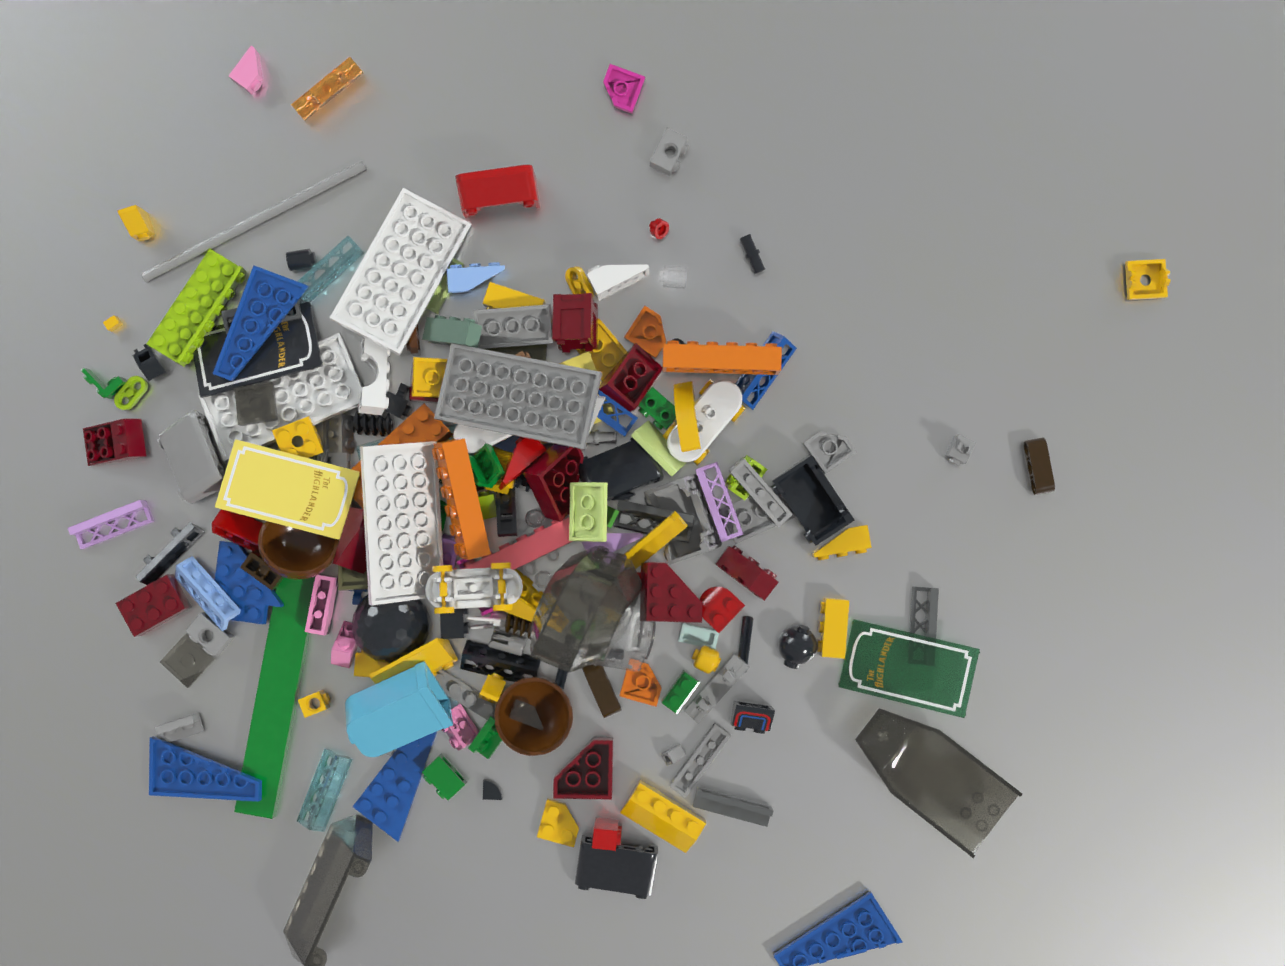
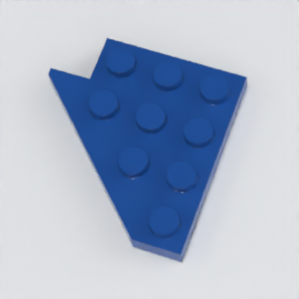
(241, 587)

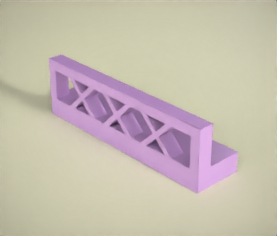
(714, 506)
(108, 517)

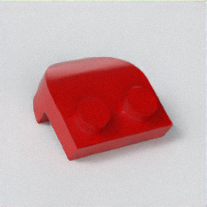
(719, 607)

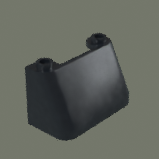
(622, 468)
(812, 500)
(622, 871)

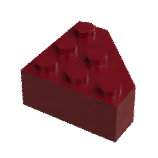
(551, 478)
(747, 572)
(666, 596)
(587, 773)

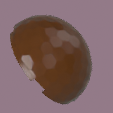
(294, 551)
(552, 708)

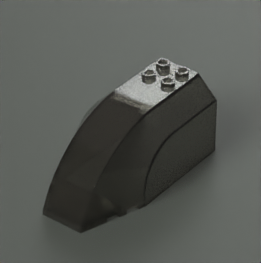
(584, 609)
(936, 778)

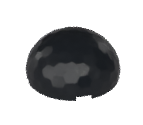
(390, 629)

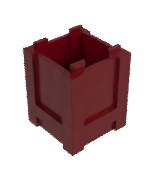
(575, 322)

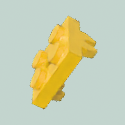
(1155, 270)
(303, 428)

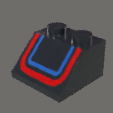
(752, 716)

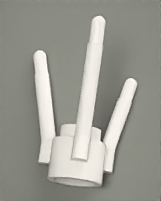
(496, 620)

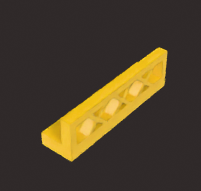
(656, 539)

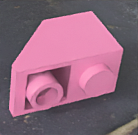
(344, 647)

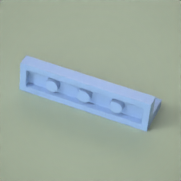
(206, 592)

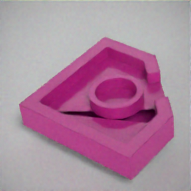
(623, 87)

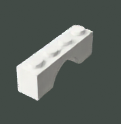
(373, 397)

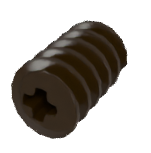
(517, 624)

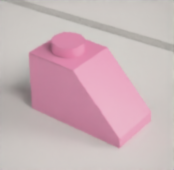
(248, 71)

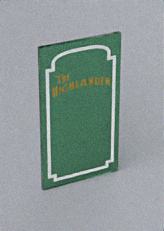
(909, 668)

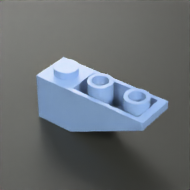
(466, 279)

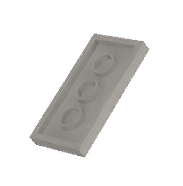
(514, 326)
(751, 518)

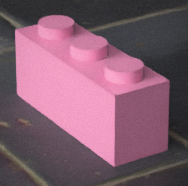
(322, 604)

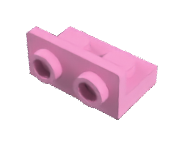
(463, 729)

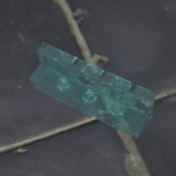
(331, 273)
(326, 792)

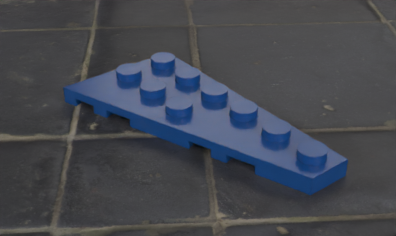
(259, 312)
(190, 775)
(393, 789)
(844, 934)

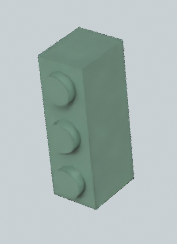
(452, 330)

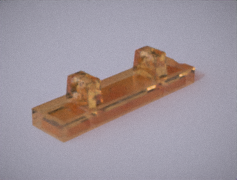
(327, 88)

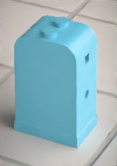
(397, 711)

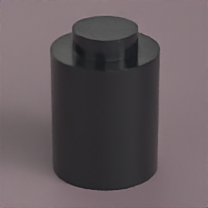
(300, 259)

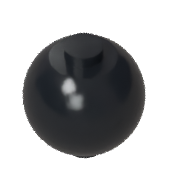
(797, 646)

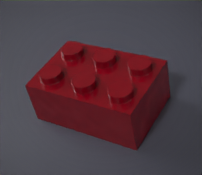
(153, 605)

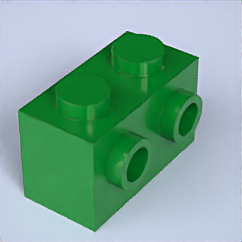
(658, 409)

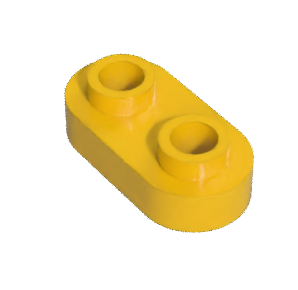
(580, 284)

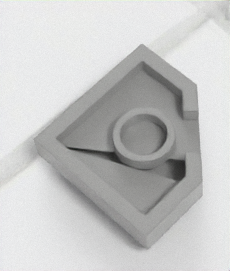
(829, 450)

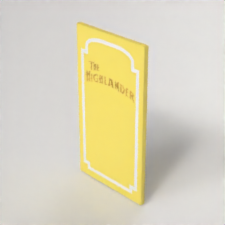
(287, 489)

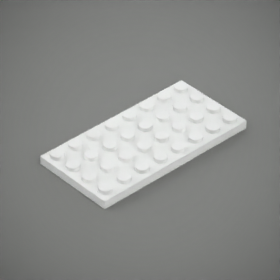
(400, 271)
(312, 393)
(400, 520)

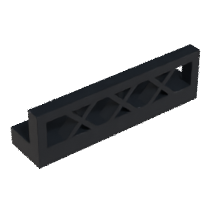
(499, 660)

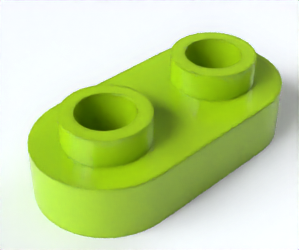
(129, 391)

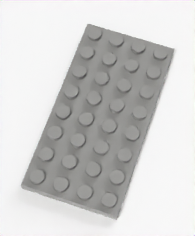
(518, 396)

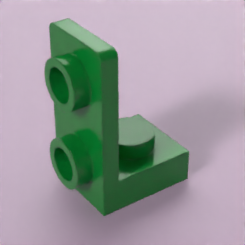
(111, 390)

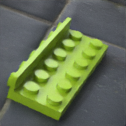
(197, 308)

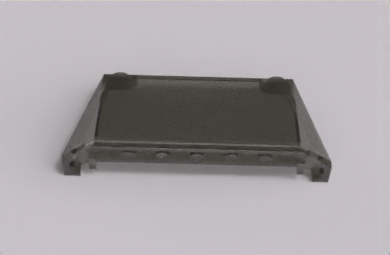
(343, 853)

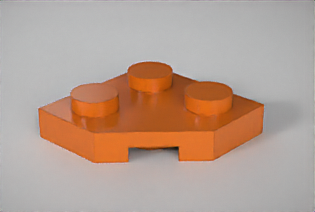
(647, 332)
(641, 686)

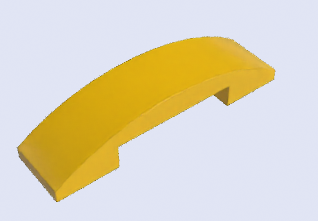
(686, 416)

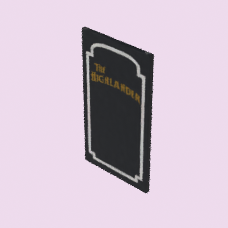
(287, 351)

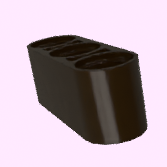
(1039, 466)
(602, 689)

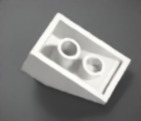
(612, 278)

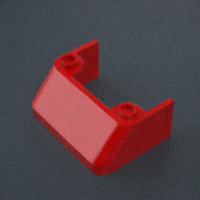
(497, 188)

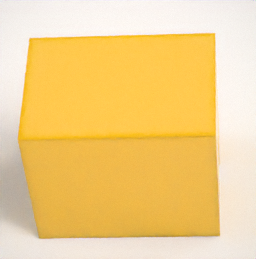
(112, 323)

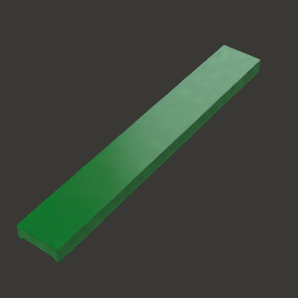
(277, 695)

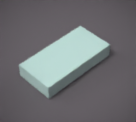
(698, 635)

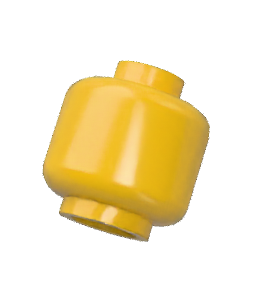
(706, 659)

